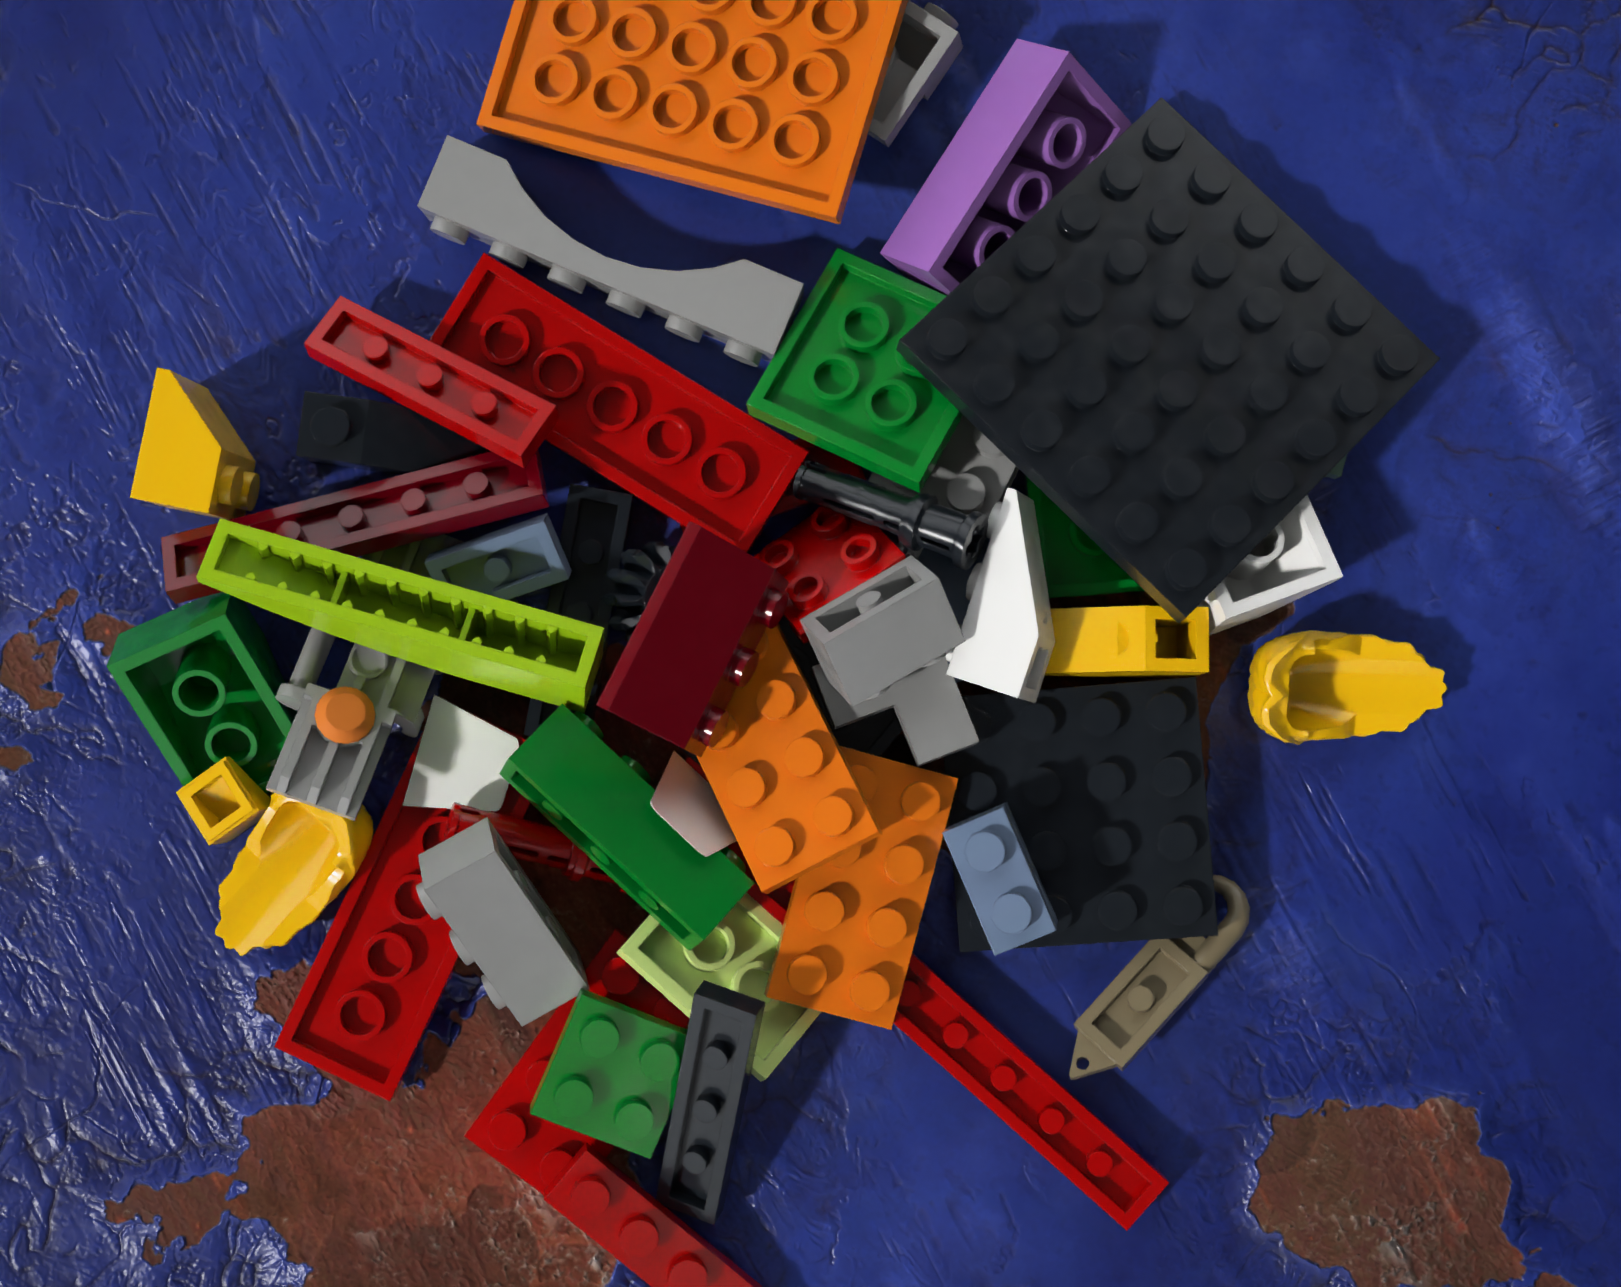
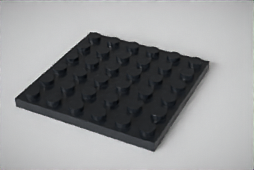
(1168, 358)

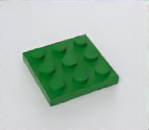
(846, 382)

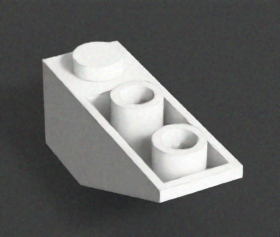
(1009, 607)

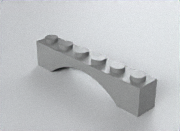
(734, 303)

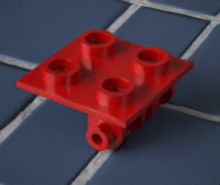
(827, 559)

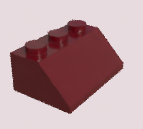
(696, 641)

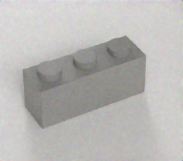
(500, 923)

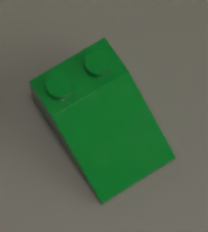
(205, 687)

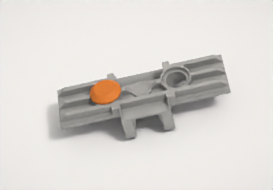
(345, 729)

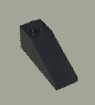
(375, 436)

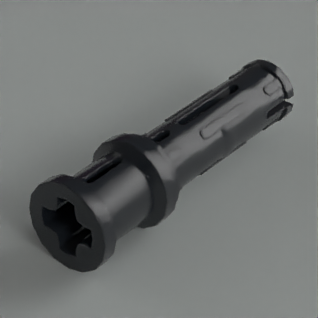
(915, 519)

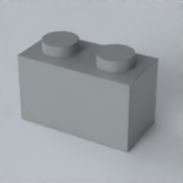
(883, 630)

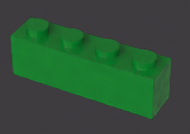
(608, 815)

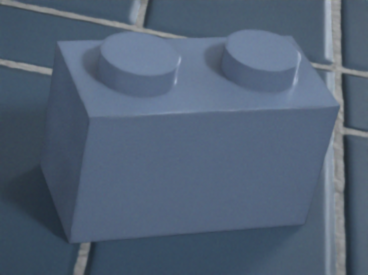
(1000, 879)

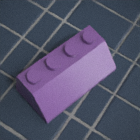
(1009, 158)

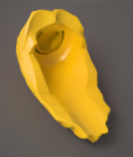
(1339, 686)
(289, 873)

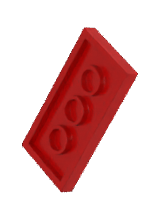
(530, 1144)

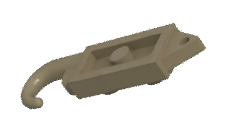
(1154, 989)

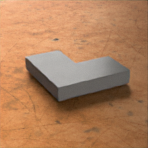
(925, 705)

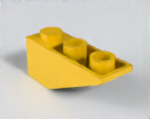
(1129, 642)

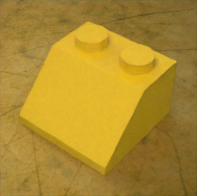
(192, 453)

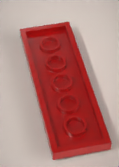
(624, 407)
(382, 955)

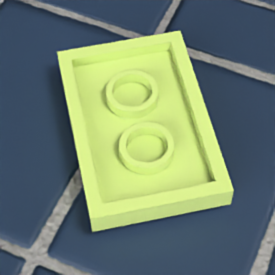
(733, 956)

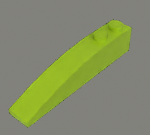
(408, 615)

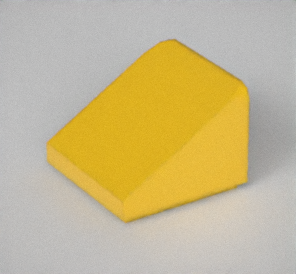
(223, 801)

